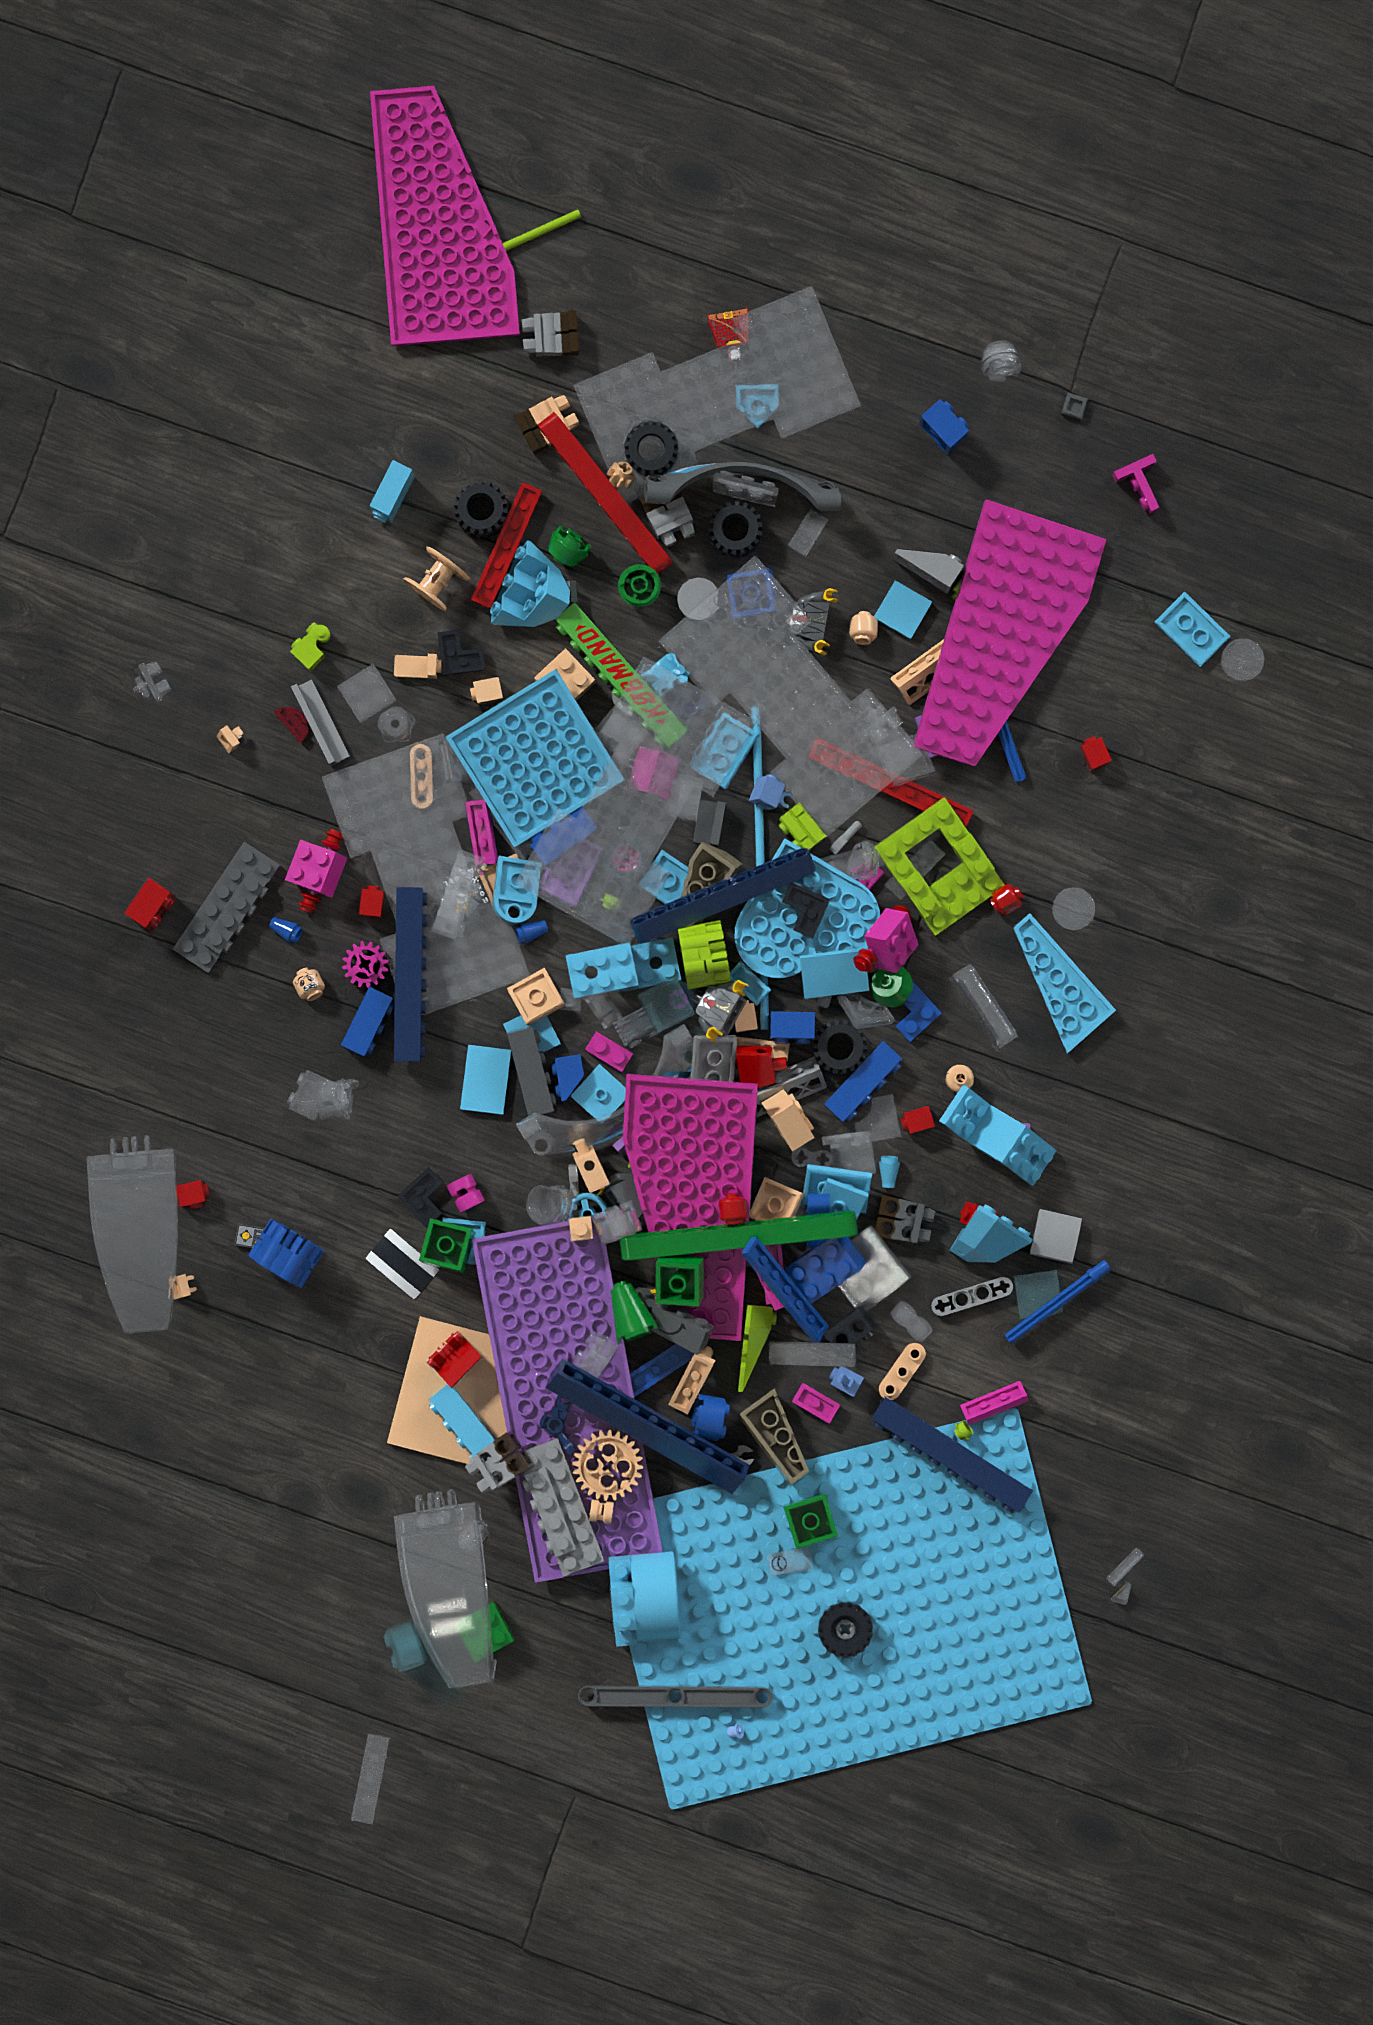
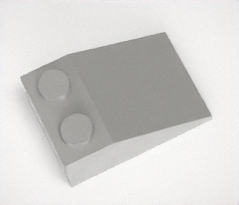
(933, 567)

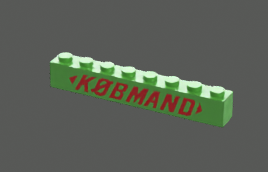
(595, 647)

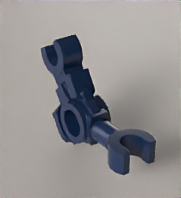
(555, 1424)

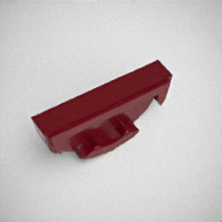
(294, 721)

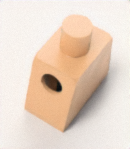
(591, 1170)

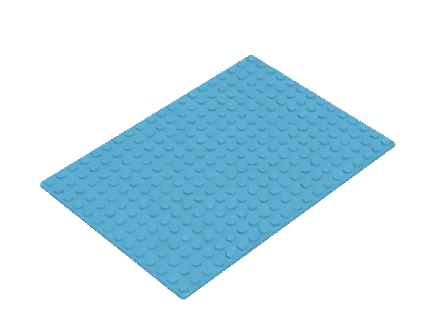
(957, 1602)

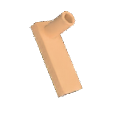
(692, 1380)

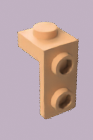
(417, 666)

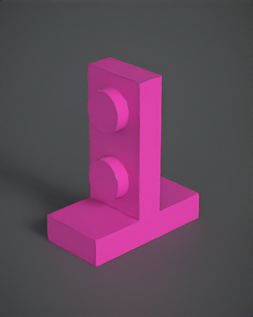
(1139, 481)

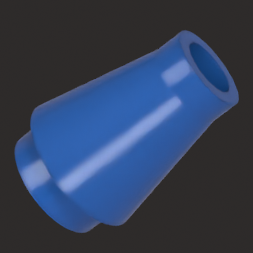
(287, 930)
(529, 931)

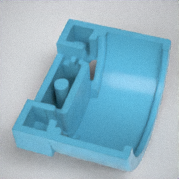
(649, 1603)

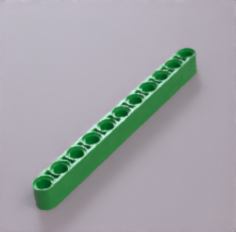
(737, 1235)

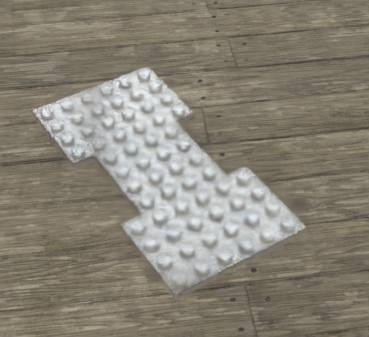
(776, 371)
(748, 647)
(667, 745)
(406, 818)

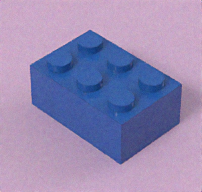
(825, 1267)

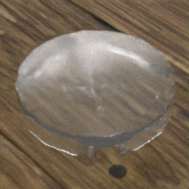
(1242, 659)
(1073, 908)

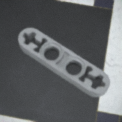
(970, 1292)

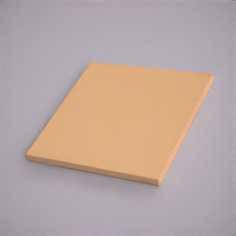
(414, 1421)

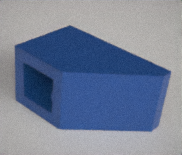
(569, 1073)

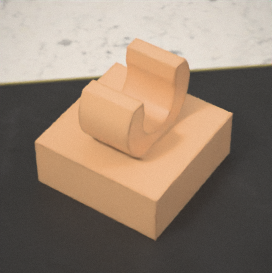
(230, 738)
(181, 1286)

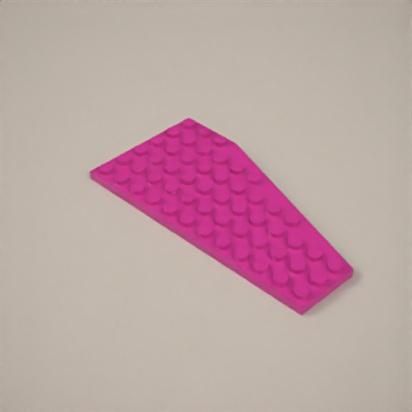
(438, 238)
(1009, 615)
(686, 1152)

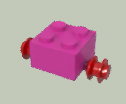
(317, 869)
(888, 942)

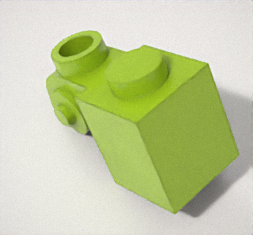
(306, 649)

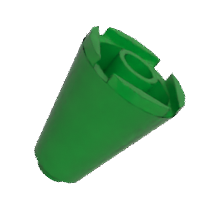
(630, 1314)

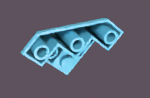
(530, 591)
(989, 1237)

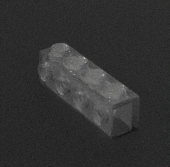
(458, 894)

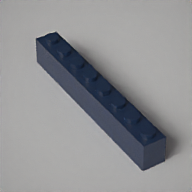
(409, 974)
(951, 1454)

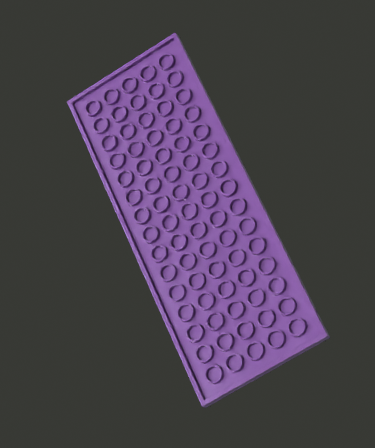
(541, 1307)

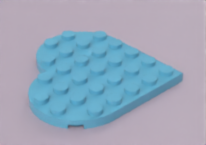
(766, 923)

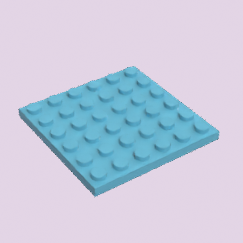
(532, 756)

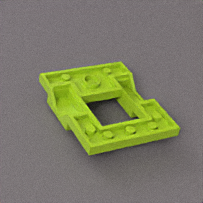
(958, 889)

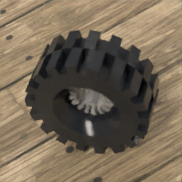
(845, 1644)

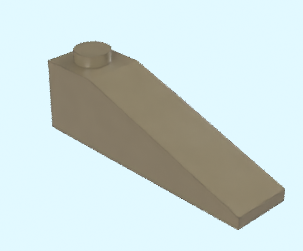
(708, 867)

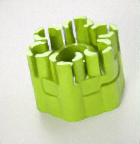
(704, 955)

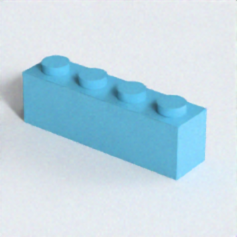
(461, 1420)

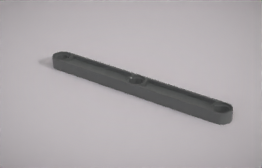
(659, 1696)

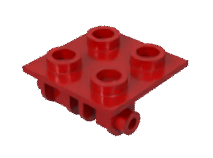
(454, 1358)

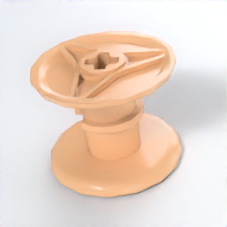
(436, 578)

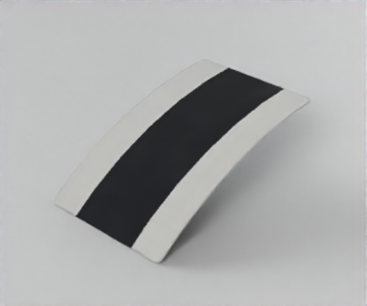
(401, 1264)

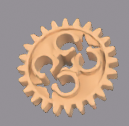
(592, 1478)

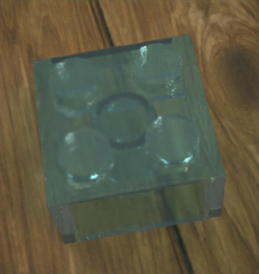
(405, 1645)

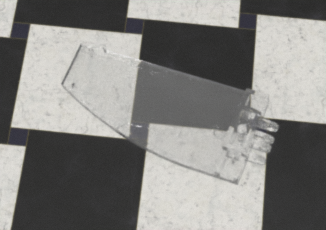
(136, 1231)
(448, 1586)

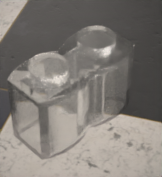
(915, 1326)

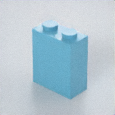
(391, 492)

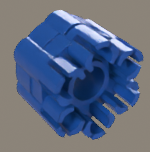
(283, 1256)

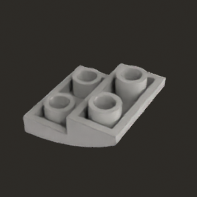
(1055, 1236)

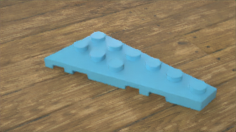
(1067, 992)

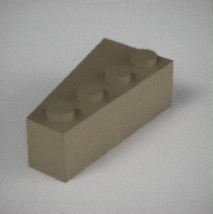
(774, 1435)

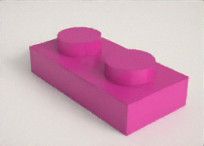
(609, 1051)
(815, 1403)

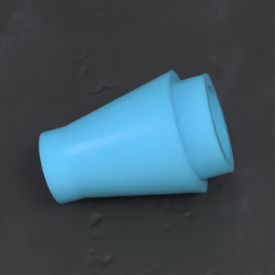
(889, 1168)

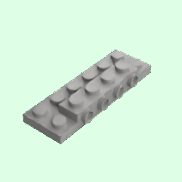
(560, 1509)

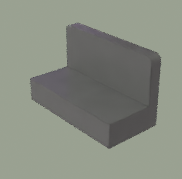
(709, 822)

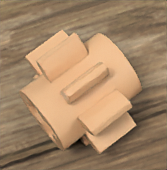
(621, 474)

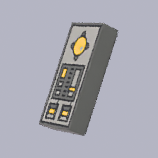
(247, 1235)

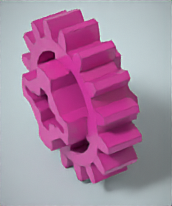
(352, 972)

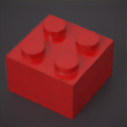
(150, 905)

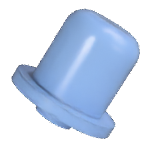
(736, 1731)

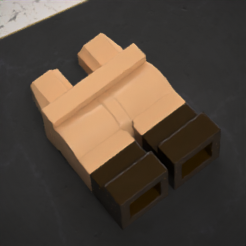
(530, 418)

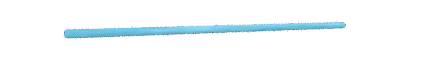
(760, 857)

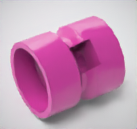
(468, 1200)

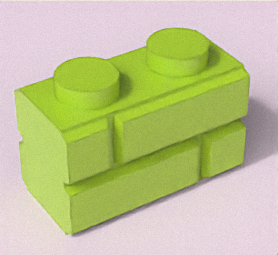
(801, 827)

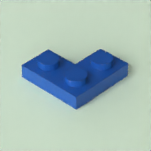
(921, 1014)

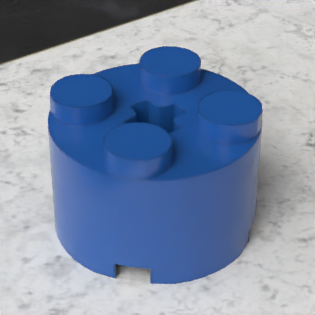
(709, 1417)

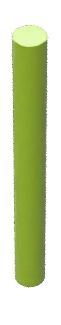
(541, 230)

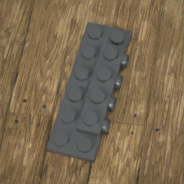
(227, 907)

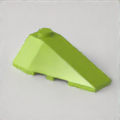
(756, 1330)

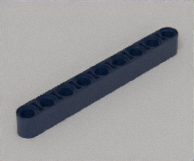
(722, 895)

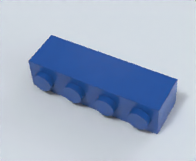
(863, 1081)

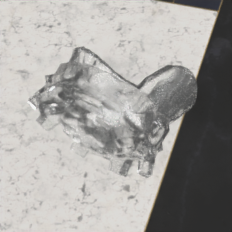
(336, 1098)
(550, 1204)

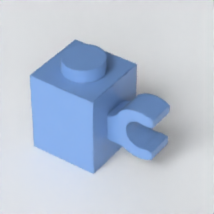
(769, 793)
(845, 1380)

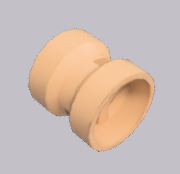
(596, 1508)

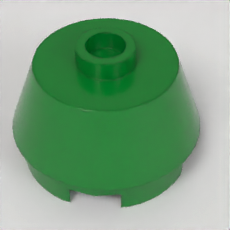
(567, 547)
(639, 585)
(891, 988)

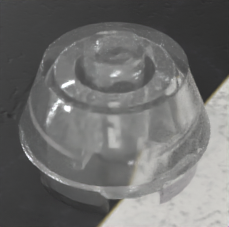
(1000, 360)

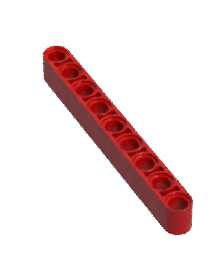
(604, 493)

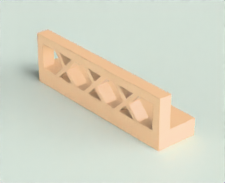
(916, 674)

